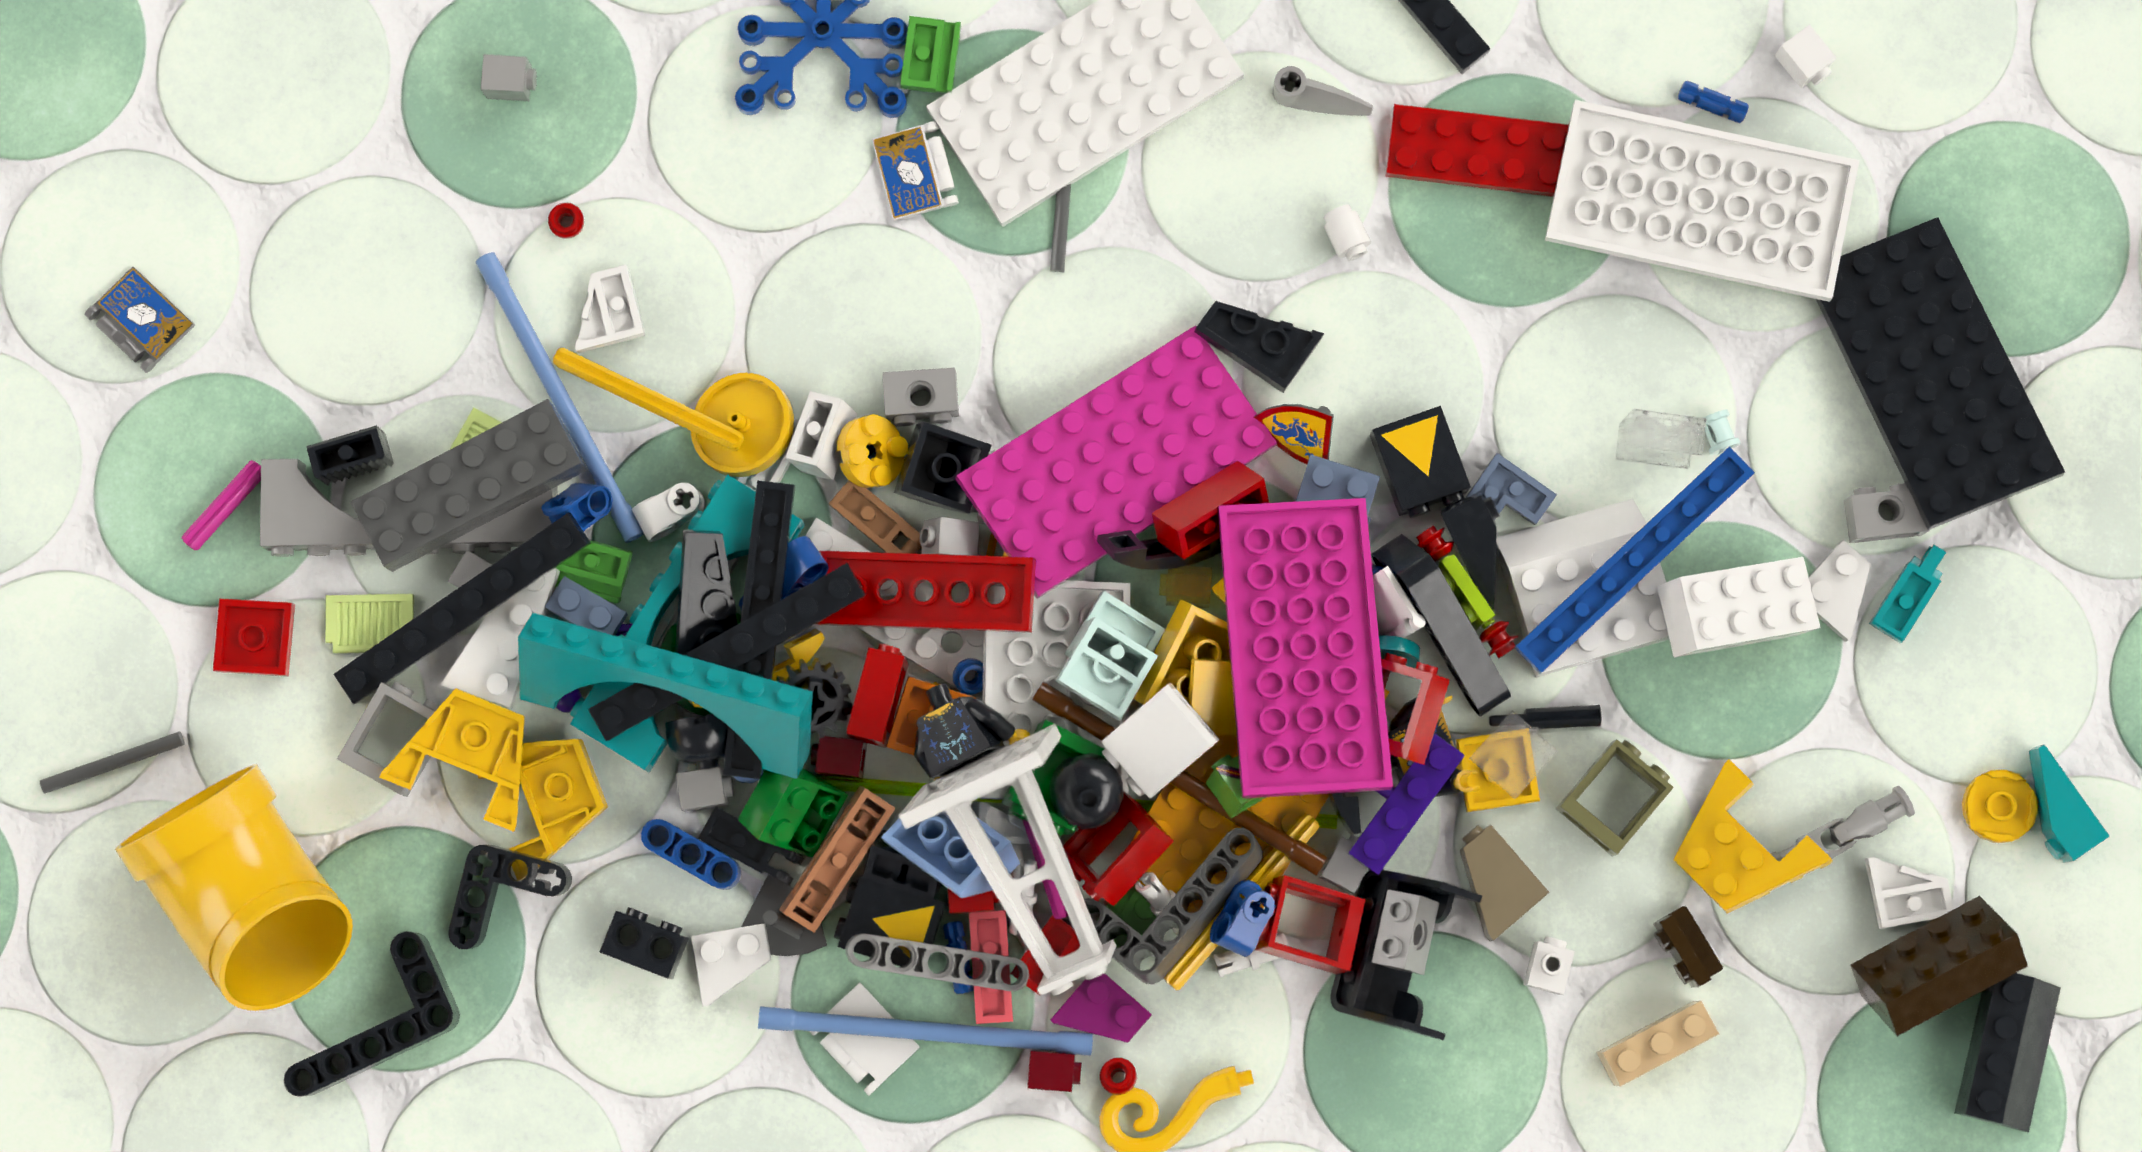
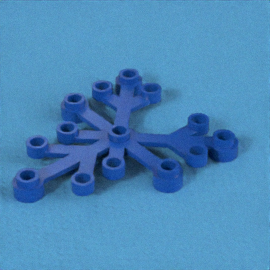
(862, 70)

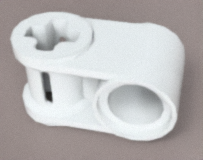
(664, 513)

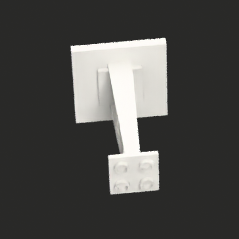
(1014, 767)

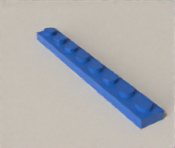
(1634, 560)

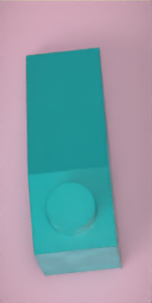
(2063, 813)

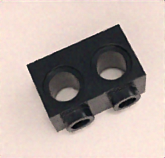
(896, 871)
(642, 950)

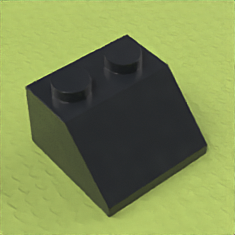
(934, 462)

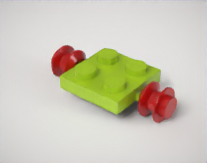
(1467, 593)

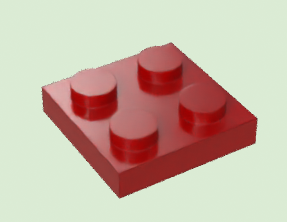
(254, 637)

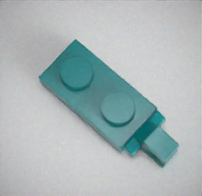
(1909, 595)

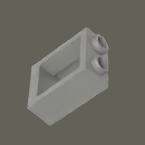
(349, 753)

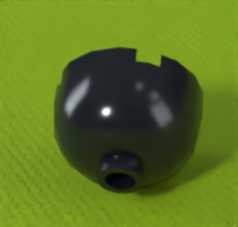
(698, 740)
(1086, 791)

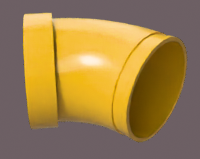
(242, 892)

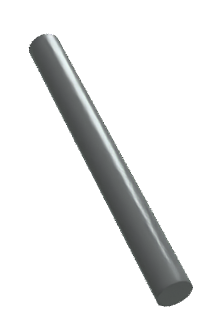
(1060, 229)
(112, 762)

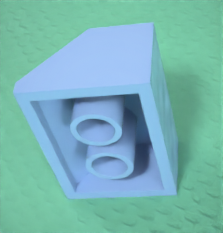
(943, 854)

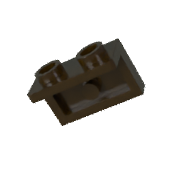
(1688, 946)

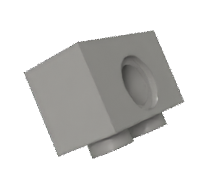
(901, 386)
(1867, 525)
(1405, 932)

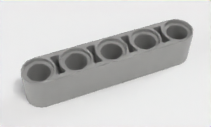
(953, 970)

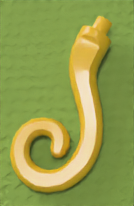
(1213, 1088)

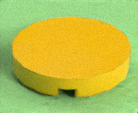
(1999, 806)

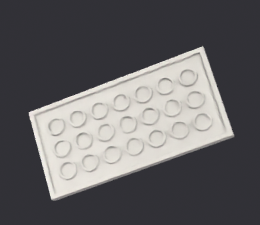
(1081, 97)
(1702, 200)

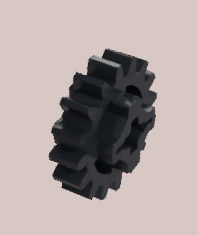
(826, 698)

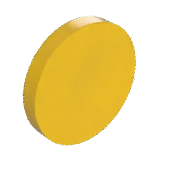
(756, 410)

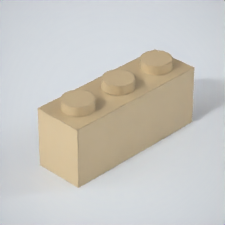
(1657, 1043)

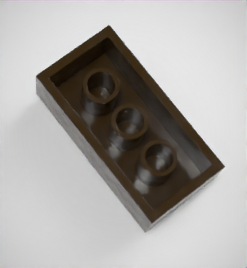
(1939, 965)

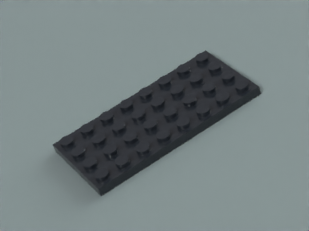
(1936, 376)

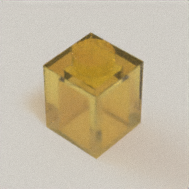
(1188, 584)

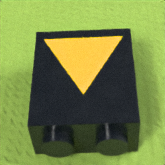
(1420, 462)
(888, 913)

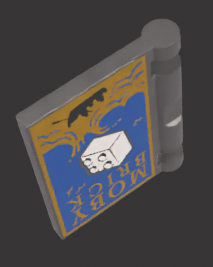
(140, 319)

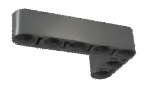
(1176, 914)

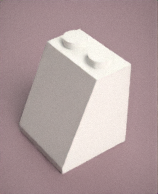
(1158, 741)

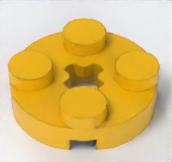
(889, 451)

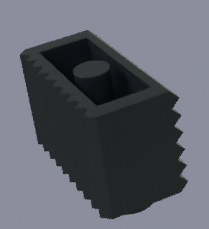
(350, 455)

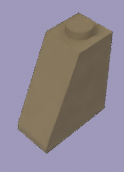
(1501, 879)

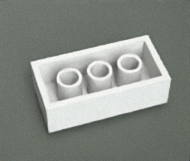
(1738, 606)

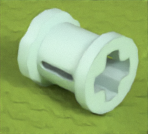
(1719, 432)

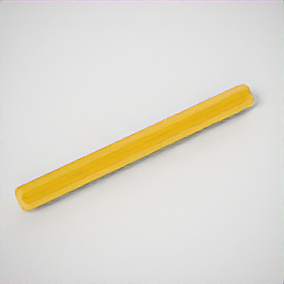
(648, 399)
(1266, 871)

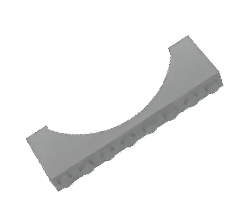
(302, 518)

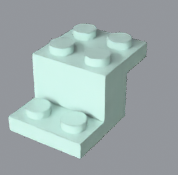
(1110, 655)

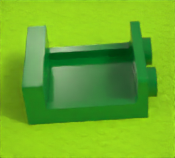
(1068, 746)

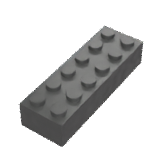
(468, 486)

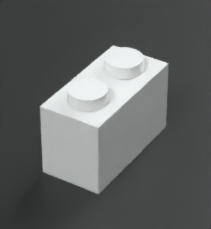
(816, 435)

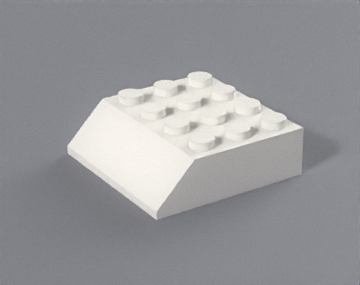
(1557, 557)

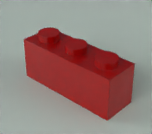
(1192, 518)

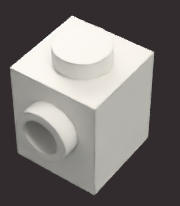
(1806, 57)
(1549, 966)

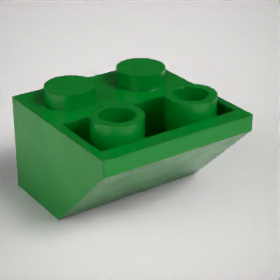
(792, 811)

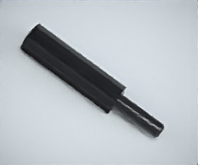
(1557, 717)

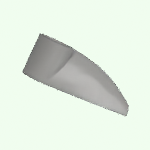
(1316, 96)

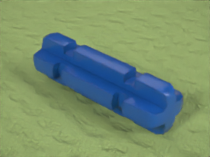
(1713, 101)
(953, 932)

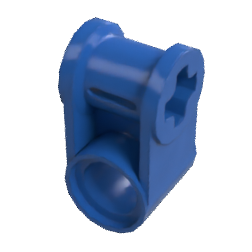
(585, 502)
(1242, 921)

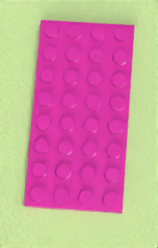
(1114, 458)
(1304, 648)

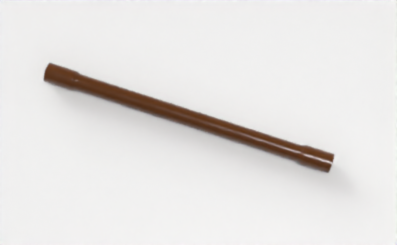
(1294, 849)

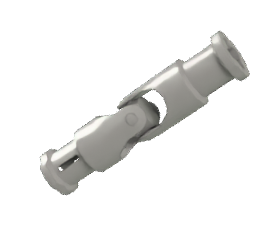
(1864, 822)

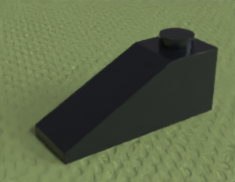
(1474, 534)

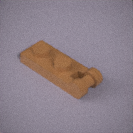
(874, 519)

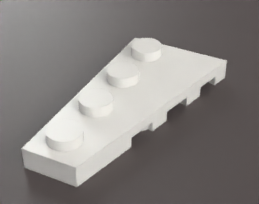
(491, 659)

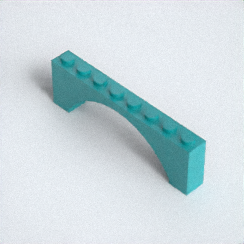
(732, 515)
(763, 712)

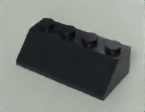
(2008, 1051)

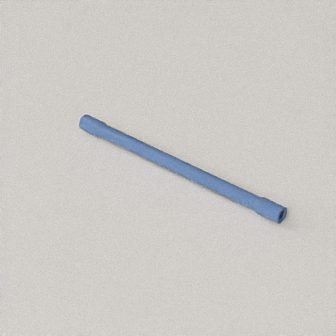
(499, 283)
(789, 1020)

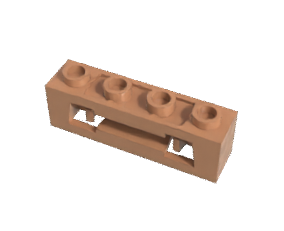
(837, 859)

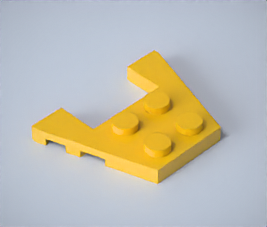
(476, 739)
(560, 795)
(1729, 859)

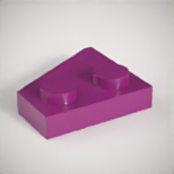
(1103, 1010)

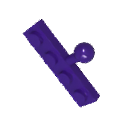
(1405, 805)

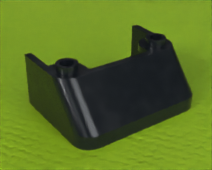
(1376, 990)

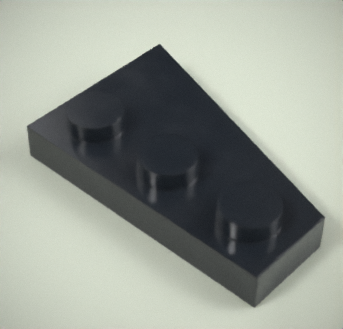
(1261, 345)

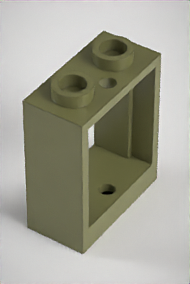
(1593, 827)

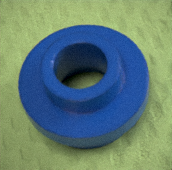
(968, 687)

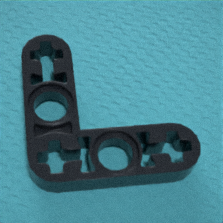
(498, 873)

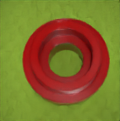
(561, 211)
(1118, 1065)

